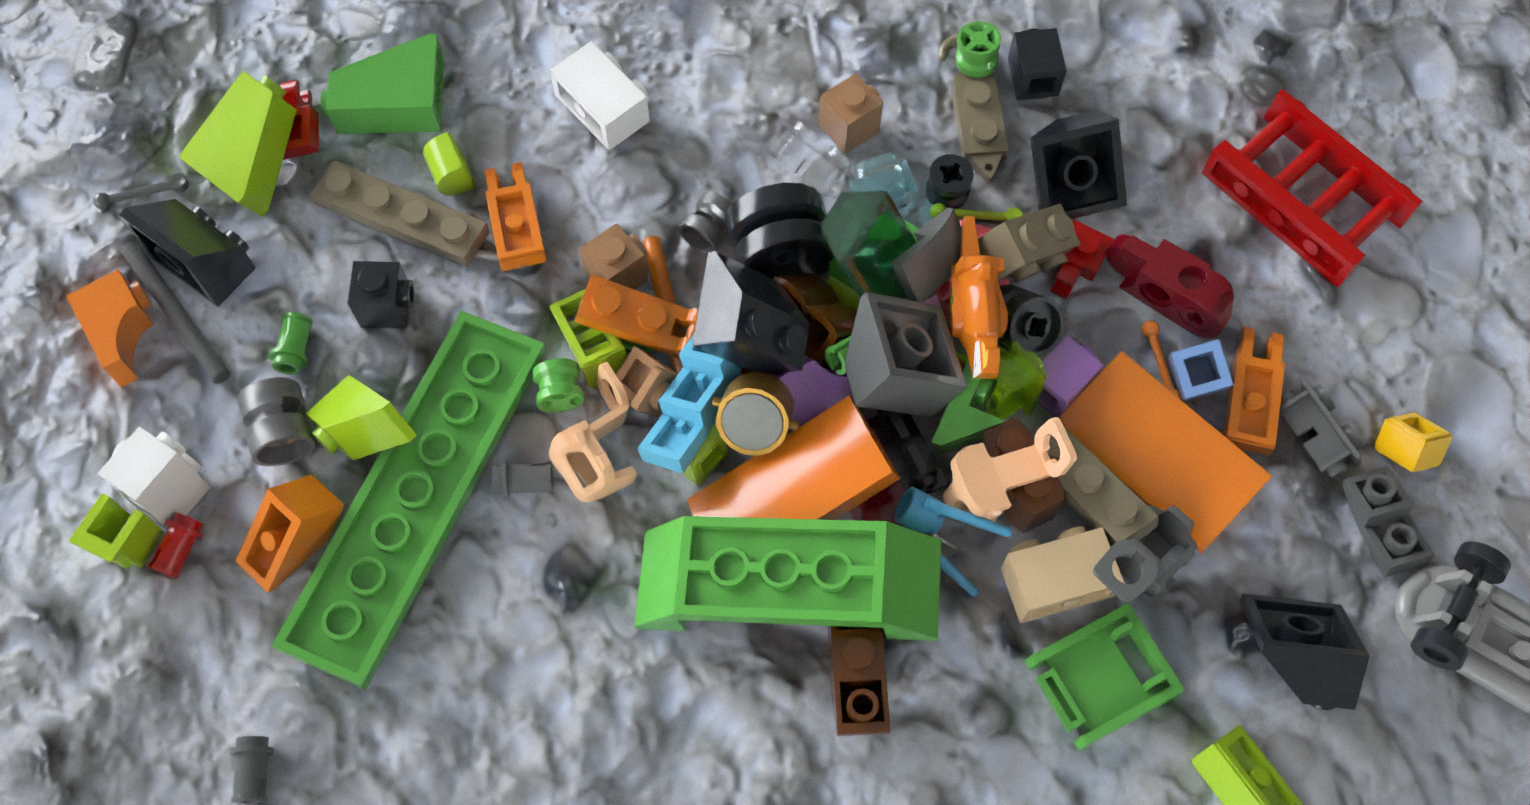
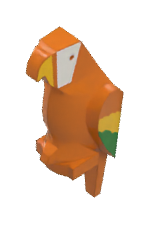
(977, 304)

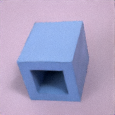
(1200, 370)

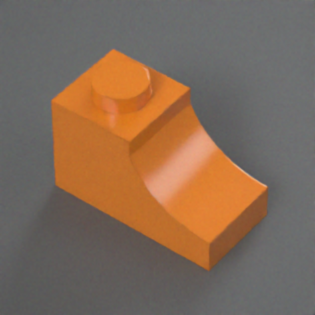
(113, 321)

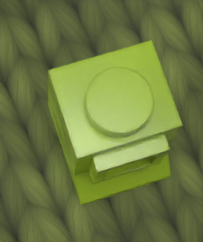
(116, 534)

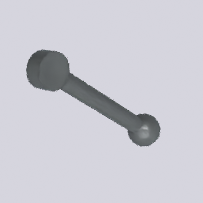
(177, 182)

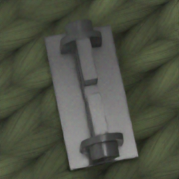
(1333, 443)

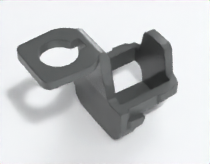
(1140, 560)

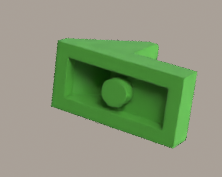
(961, 421)

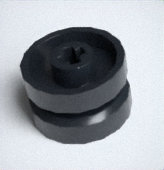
(779, 230)

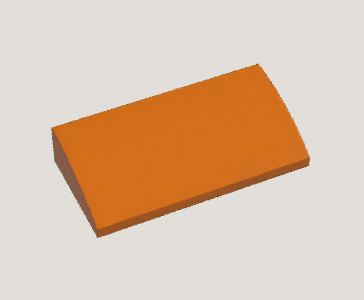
(1163, 448)
(812, 475)

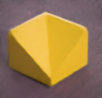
(1413, 442)

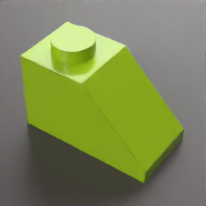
(358, 421)

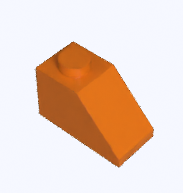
(288, 530)

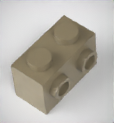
(1031, 243)

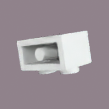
(601, 94)
(155, 475)

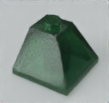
(865, 237)

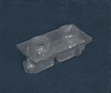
(825, 168)

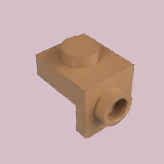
(645, 380)

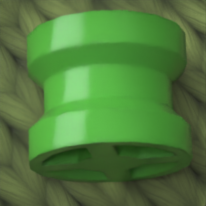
(978, 49)
(558, 385)

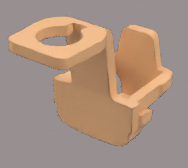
(580, 453)
(982, 481)

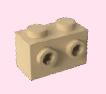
(1057, 573)

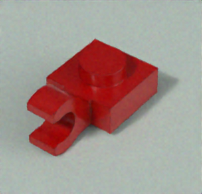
(305, 128)
(1082, 260)

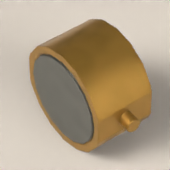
(755, 413)

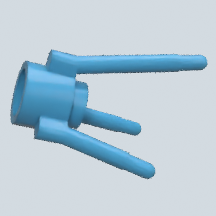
(927, 514)

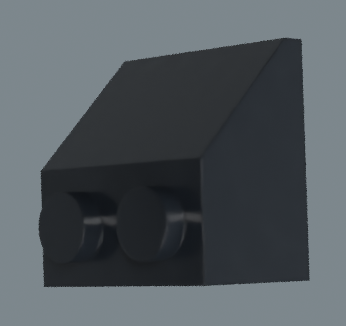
(191, 247)
(749, 319)

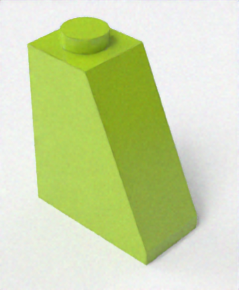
(244, 142)

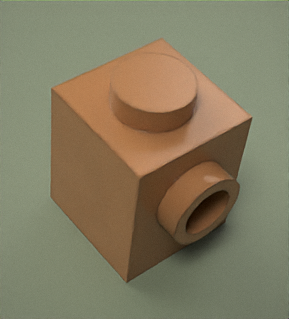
(850, 113)
(616, 258)

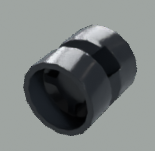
(1032, 320)

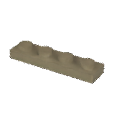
(400, 213)

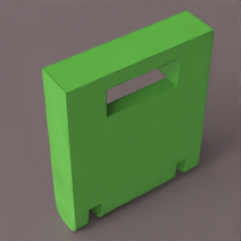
(1093, 682)

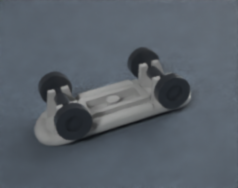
(1469, 623)

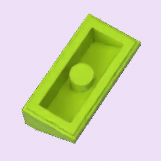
(1242, 773)

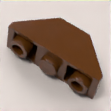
(858, 680)

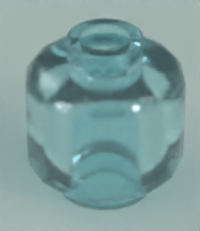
(885, 173)

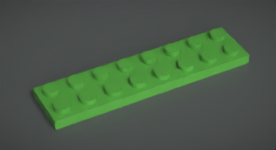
(410, 502)

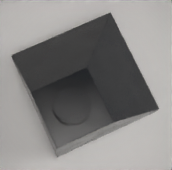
(1080, 164)
(1310, 648)

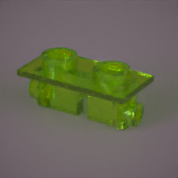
(1018, 384)

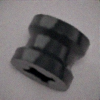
(953, 192)

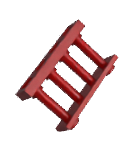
(1286, 216)

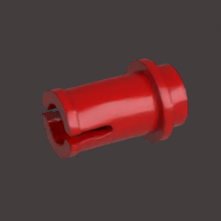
(176, 545)

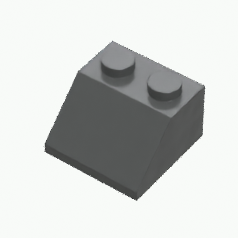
(902, 357)

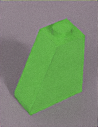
(389, 91)

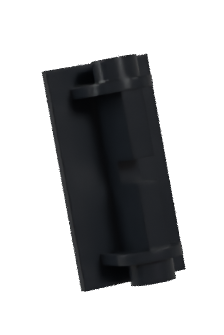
(908, 451)

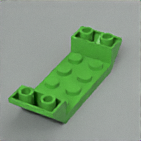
(790, 575)

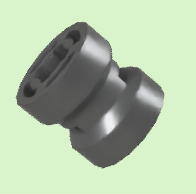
(707, 225)

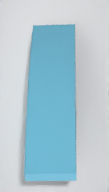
(688, 409)

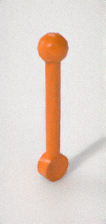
(1150, 330)

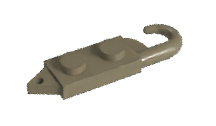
(977, 118)

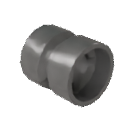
(275, 421)

